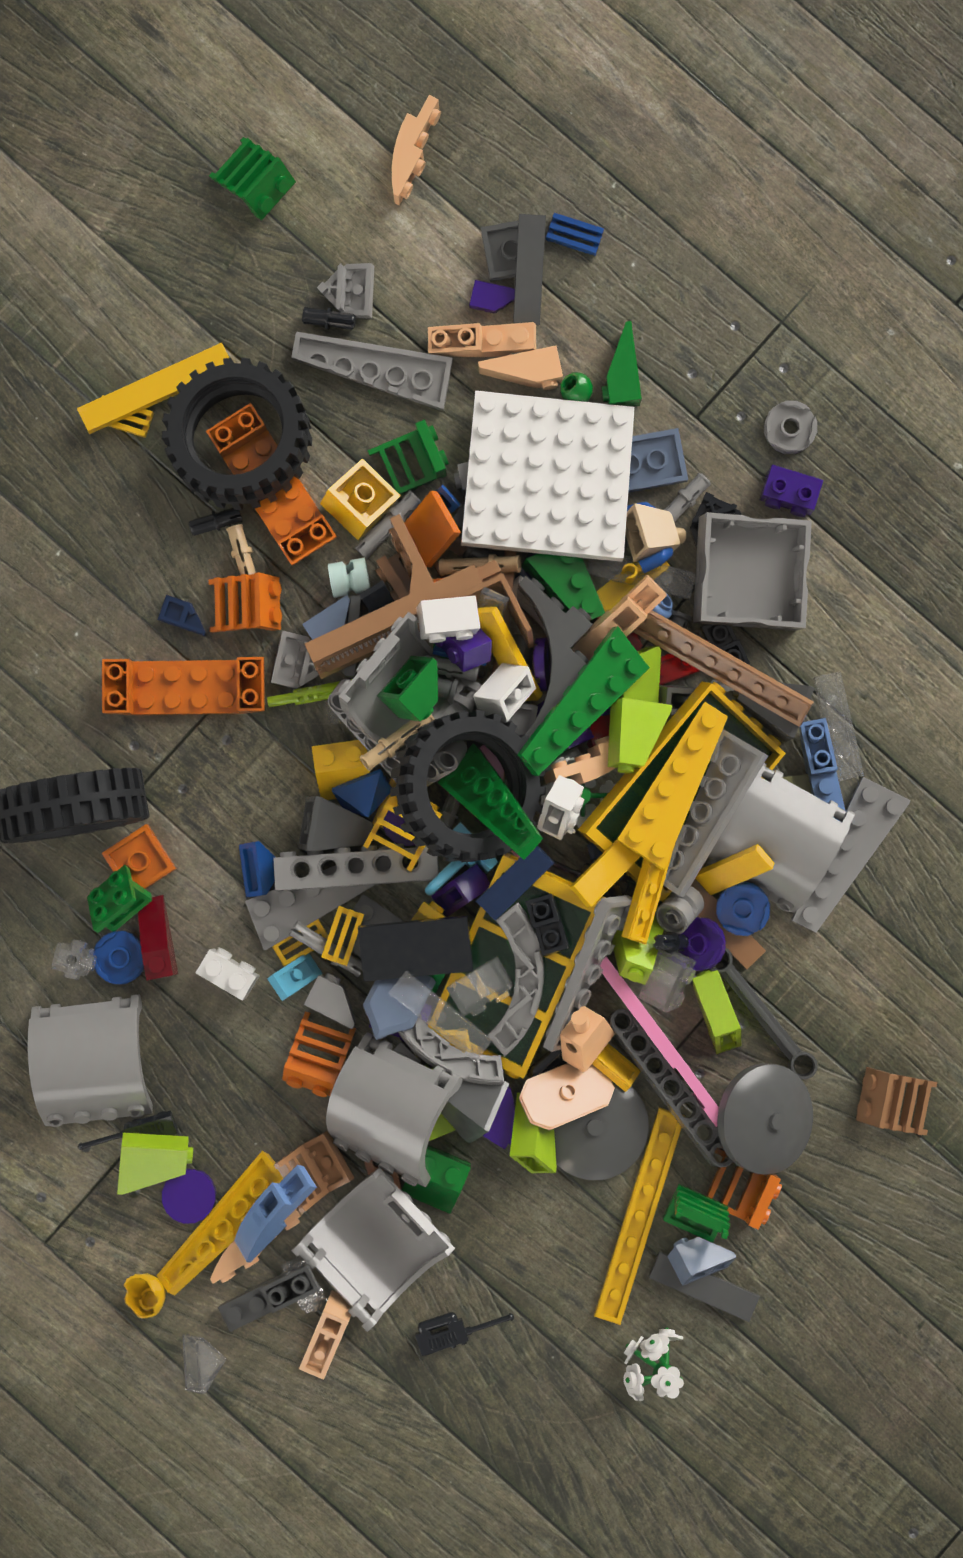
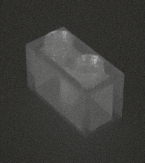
(668, 980)
(481, 986)

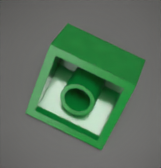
(412, 689)
(446, 1182)

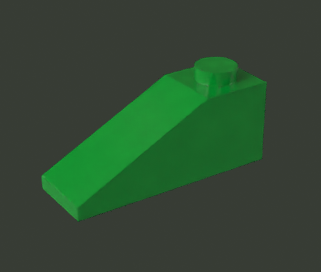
(622, 380)

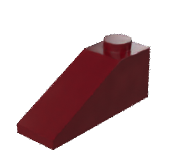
(156, 940)

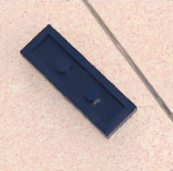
(514, 882)

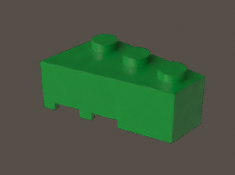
(567, 581)

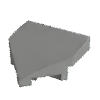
(351, 289)
(292, 661)

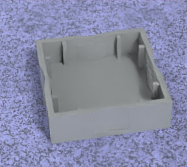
(751, 572)

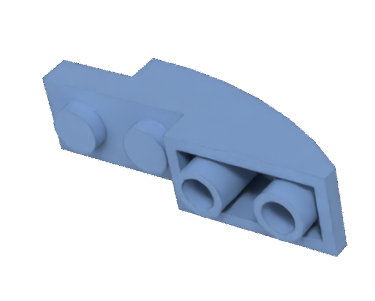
(820, 761)
(270, 1210)

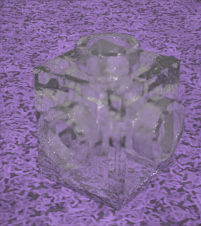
(65, 959)

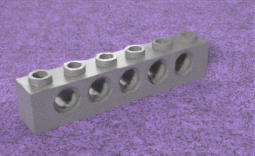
(288, 880)

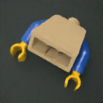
(650, 538)

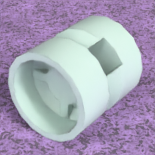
(348, 577)

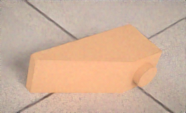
(531, 368)
(326, 1336)

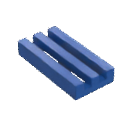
(557, 218)

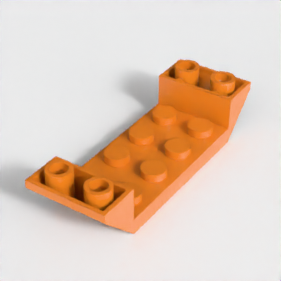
(292, 517)
(183, 687)

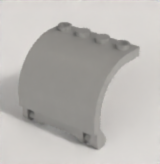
(359, 696)
(792, 830)
(87, 1062)
(388, 1108)
(373, 1246)

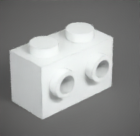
(448, 618)
(505, 691)
(561, 807)
(227, 973)

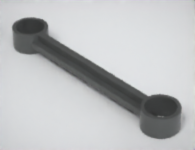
(764, 1016)

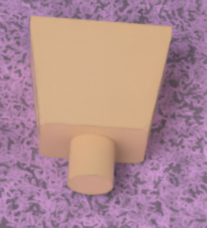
(584, 1038)

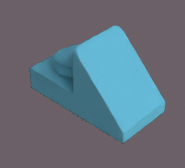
(294, 976)

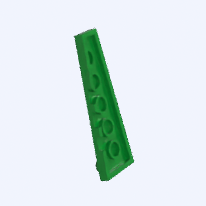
(599, 684)
(490, 800)

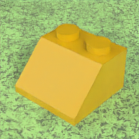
(359, 499)
(337, 765)

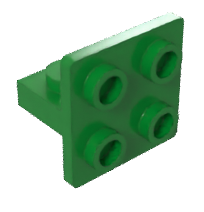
(116, 900)

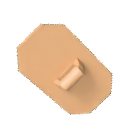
(564, 1095)

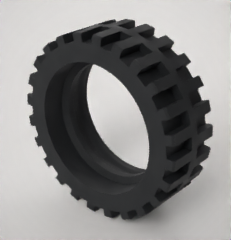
(212, 387)
(412, 783)
(72, 805)

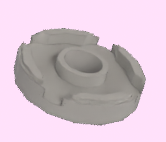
(779, 438)

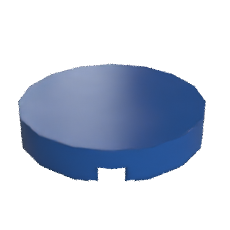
(743, 909)
(119, 957)

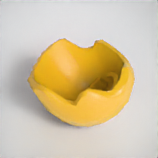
(144, 1295)

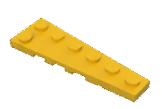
(664, 807)
(219, 1226)

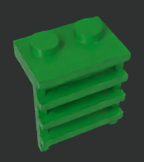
(255, 177)
(426, 452)
(697, 1214)

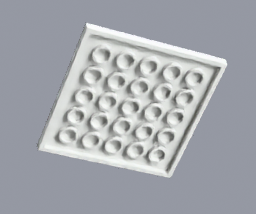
(548, 476)

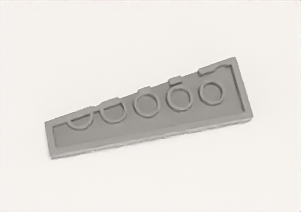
(721, 791)
(875, 815)

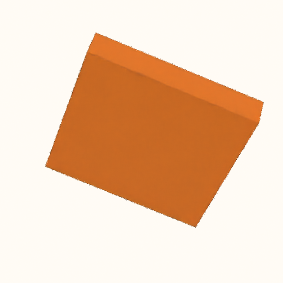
(432, 528)
(143, 856)

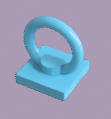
(453, 867)

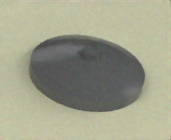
(765, 1118)
(604, 1140)

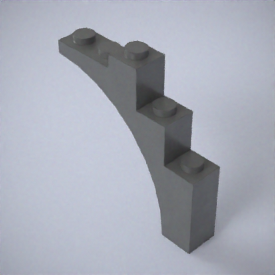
(562, 634)

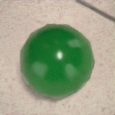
(576, 387)

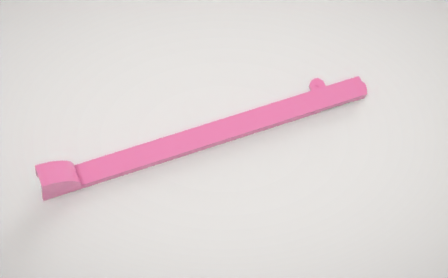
(639, 1010)

